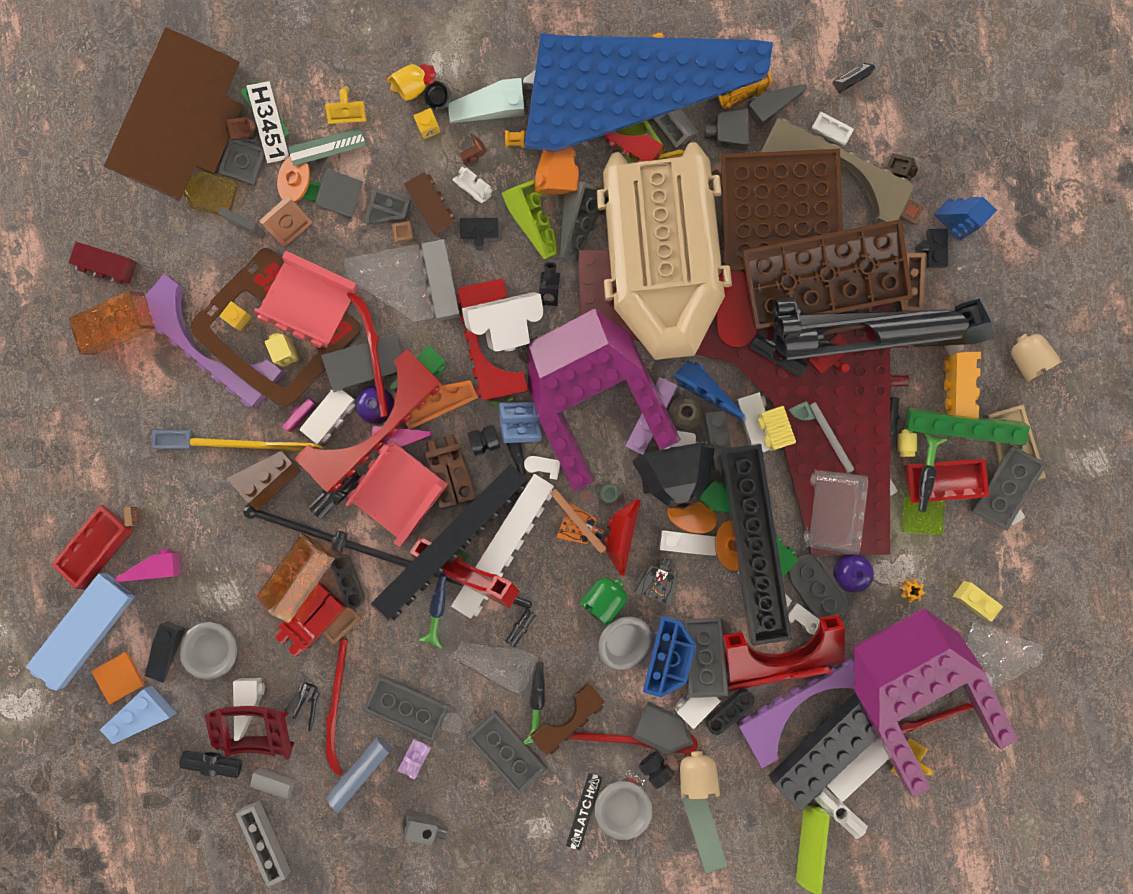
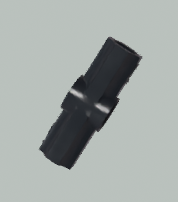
(767, 348)
(327, 500)
(210, 764)

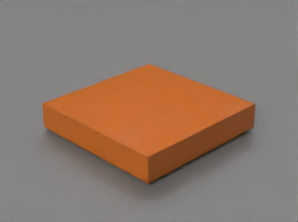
(118, 677)

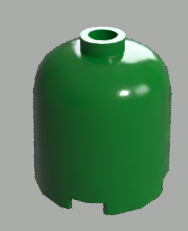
(605, 599)

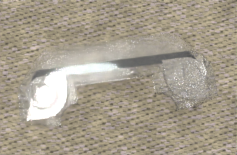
(837, 511)

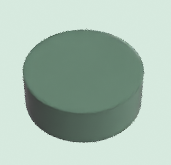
(609, 493)

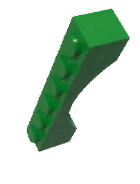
(982, 429)
(715, 499)

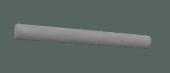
(831, 437)

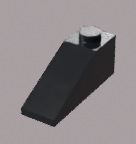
(163, 650)

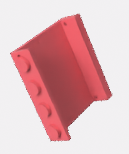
(306, 300)
(397, 491)

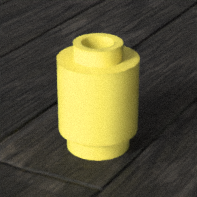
(907, 443)

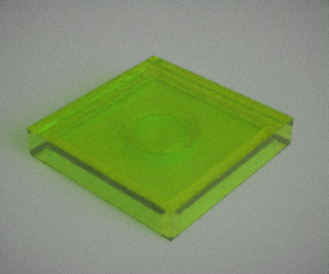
(923, 522)

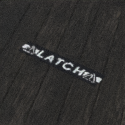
(584, 811)

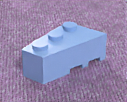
(139, 714)

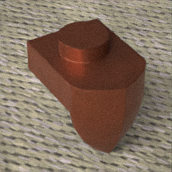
(241, 128)
(473, 154)

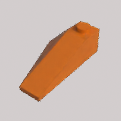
(557, 172)

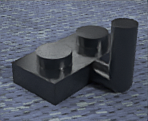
(479, 229)
(936, 248)

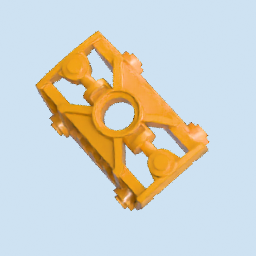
(744, 93)

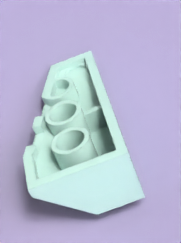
(495, 101)

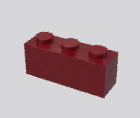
(102, 263)

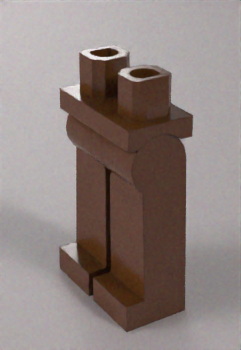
(451, 457)

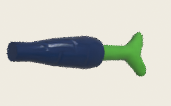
(436, 610)

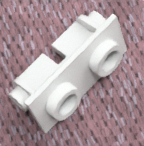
(479, 190)

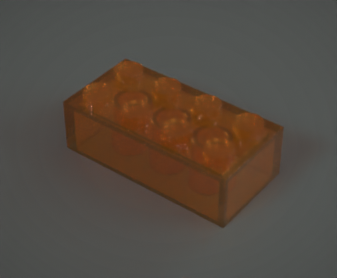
(111, 323)
(295, 577)

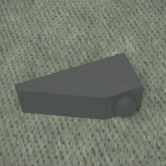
(770, 103)

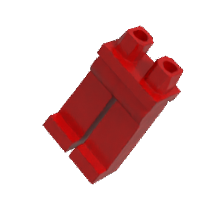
(311, 619)

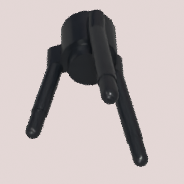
(305, 693)

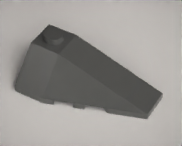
(578, 219)

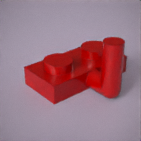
(822, 363)

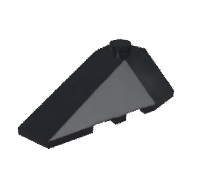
(979, 326)

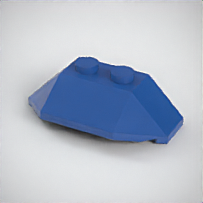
(670, 658)

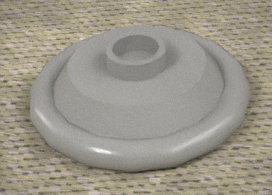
(625, 643)
(208, 650)
(623, 810)

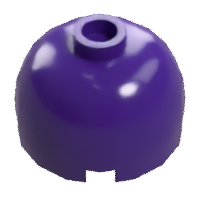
(368, 406)
(854, 573)

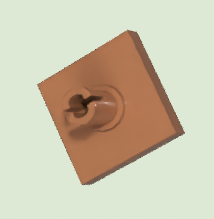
(285, 221)

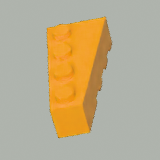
(961, 384)

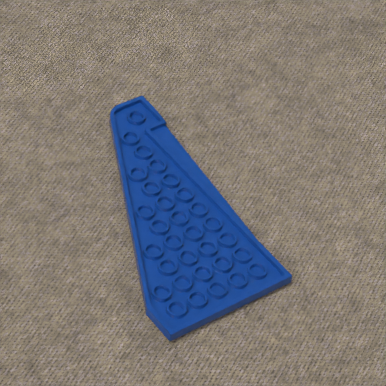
(611, 82)

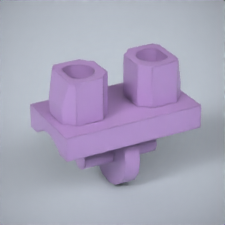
(414, 758)

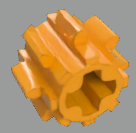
(917, 591)

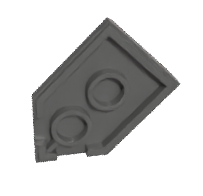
(662, 730)

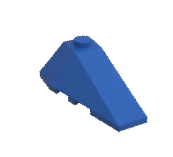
(698, 381)

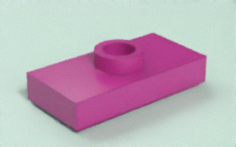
(299, 415)

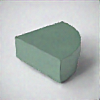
(802, 411)

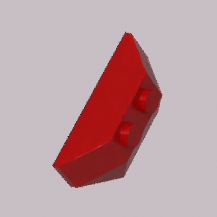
(621, 535)

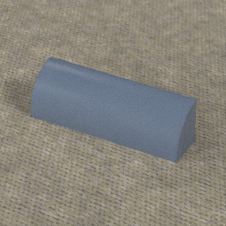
(358, 773)

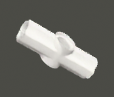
(848, 819)

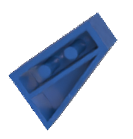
(965, 216)

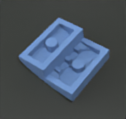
(519, 422)

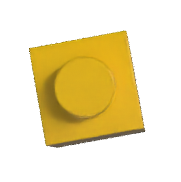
(427, 123)
(235, 316)

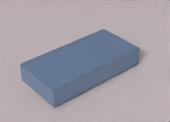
(171, 439)

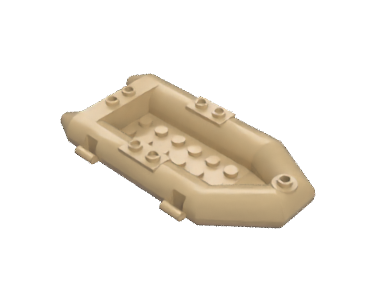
(664, 249)

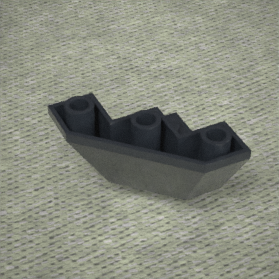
(677, 473)

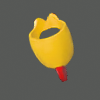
(411, 80)

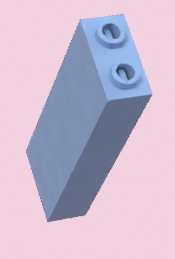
(80, 631)

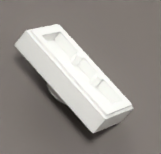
(832, 129)

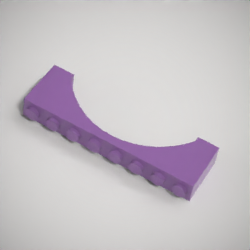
(166, 311)
(765, 726)

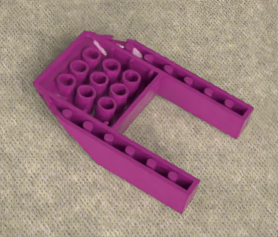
(578, 364)
(912, 668)

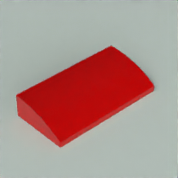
(953, 480)
(91, 547)

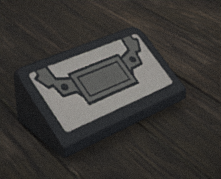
(853, 77)

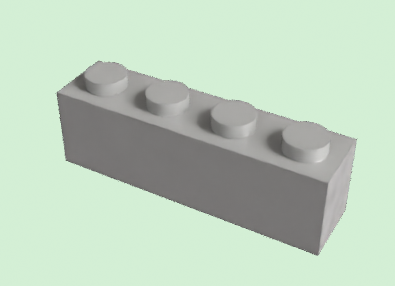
(440, 279)
(263, 843)

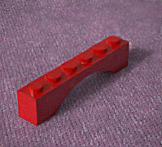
(641, 146)
(485, 583)

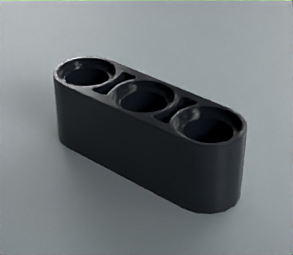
(345, 590)
(725, 720)

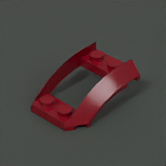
(274, 743)

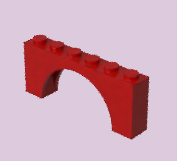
(492, 381)
(823, 649)

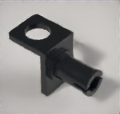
(549, 283)

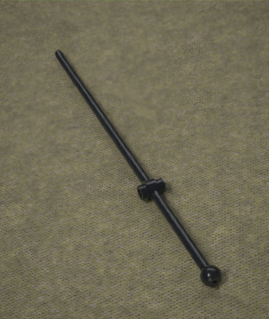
(340, 541)

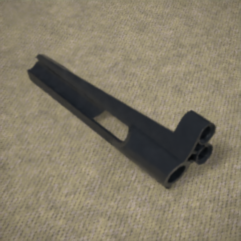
(803, 335)

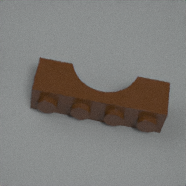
(550, 736)

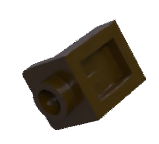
(902, 166)

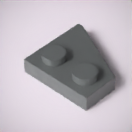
(386, 207)

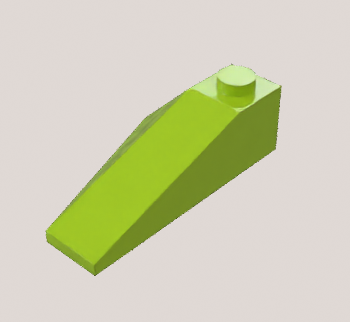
(527, 211)

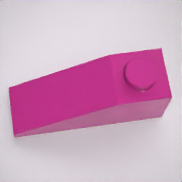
(404, 436)
(156, 566)

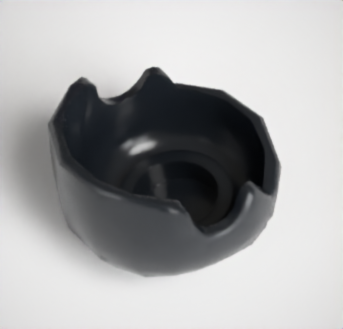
(437, 96)

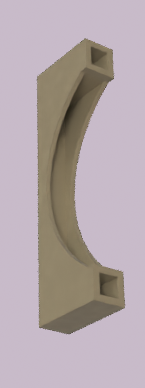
(885, 190)

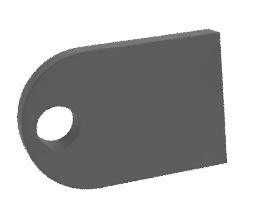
(243, 159)

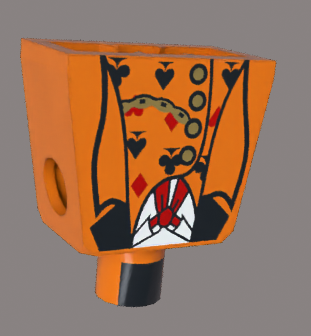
(570, 530)

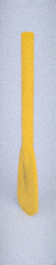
(252, 444)

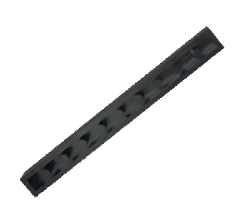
(448, 543)

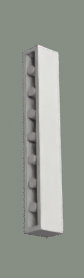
(506, 541)

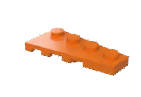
(445, 400)

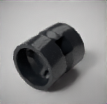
(483, 440)
(658, 772)

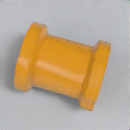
(515, 138)

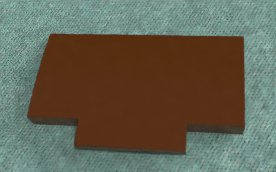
(176, 116)
(830, 273)

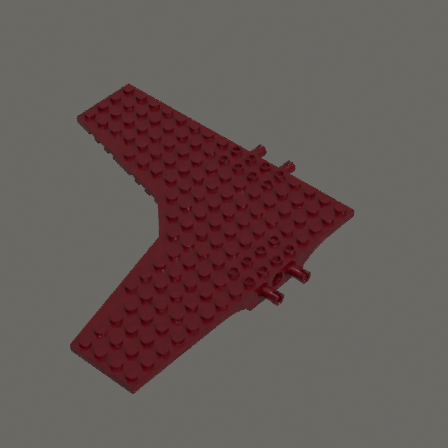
(851, 402)

